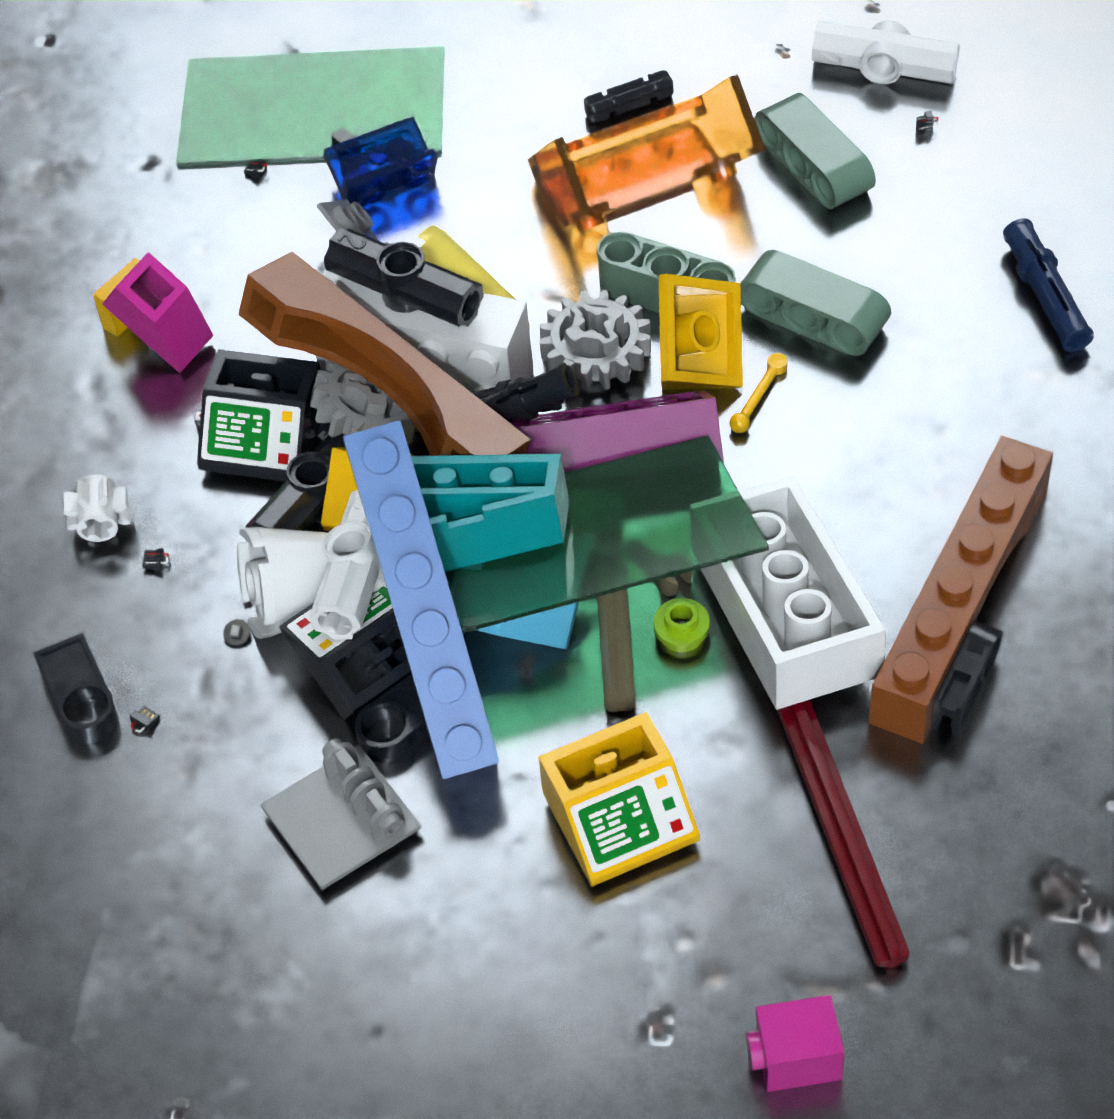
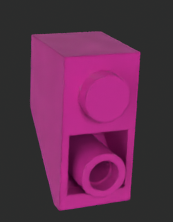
(160, 312)

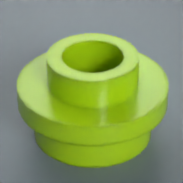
(681, 636)

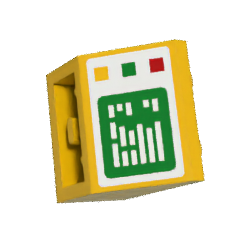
(618, 798)

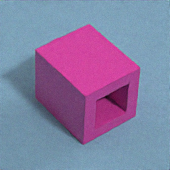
(796, 1043)

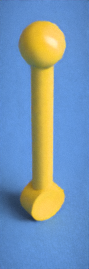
(776, 365)

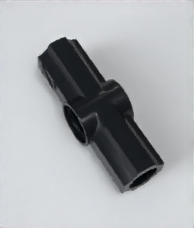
(403, 277)
(302, 496)

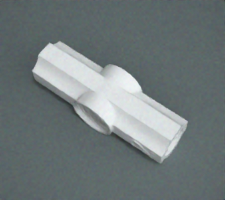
(885, 52)
(349, 575)

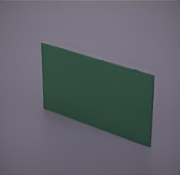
(294, 101)
(623, 529)

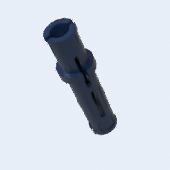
(1039, 269)

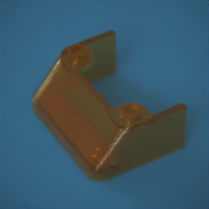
(648, 155)

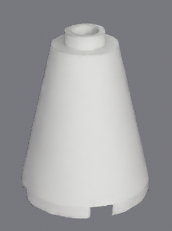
(279, 574)

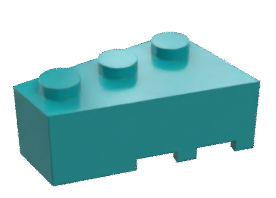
(493, 504)

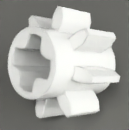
(96, 508)

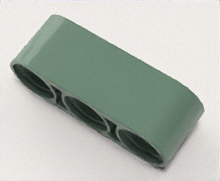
(815, 150)
(633, 265)
(814, 302)

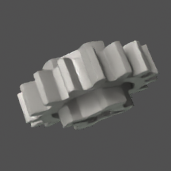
(596, 338)
(354, 403)

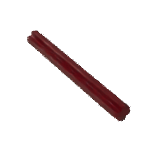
(844, 836)

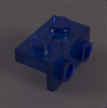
(381, 162)

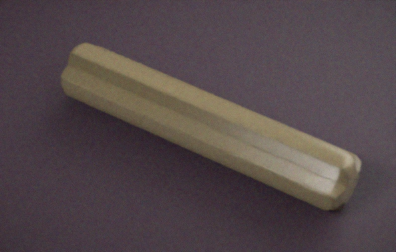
(616, 652)

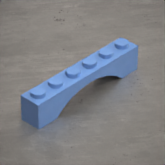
(421, 599)

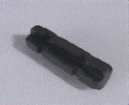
(628, 96)

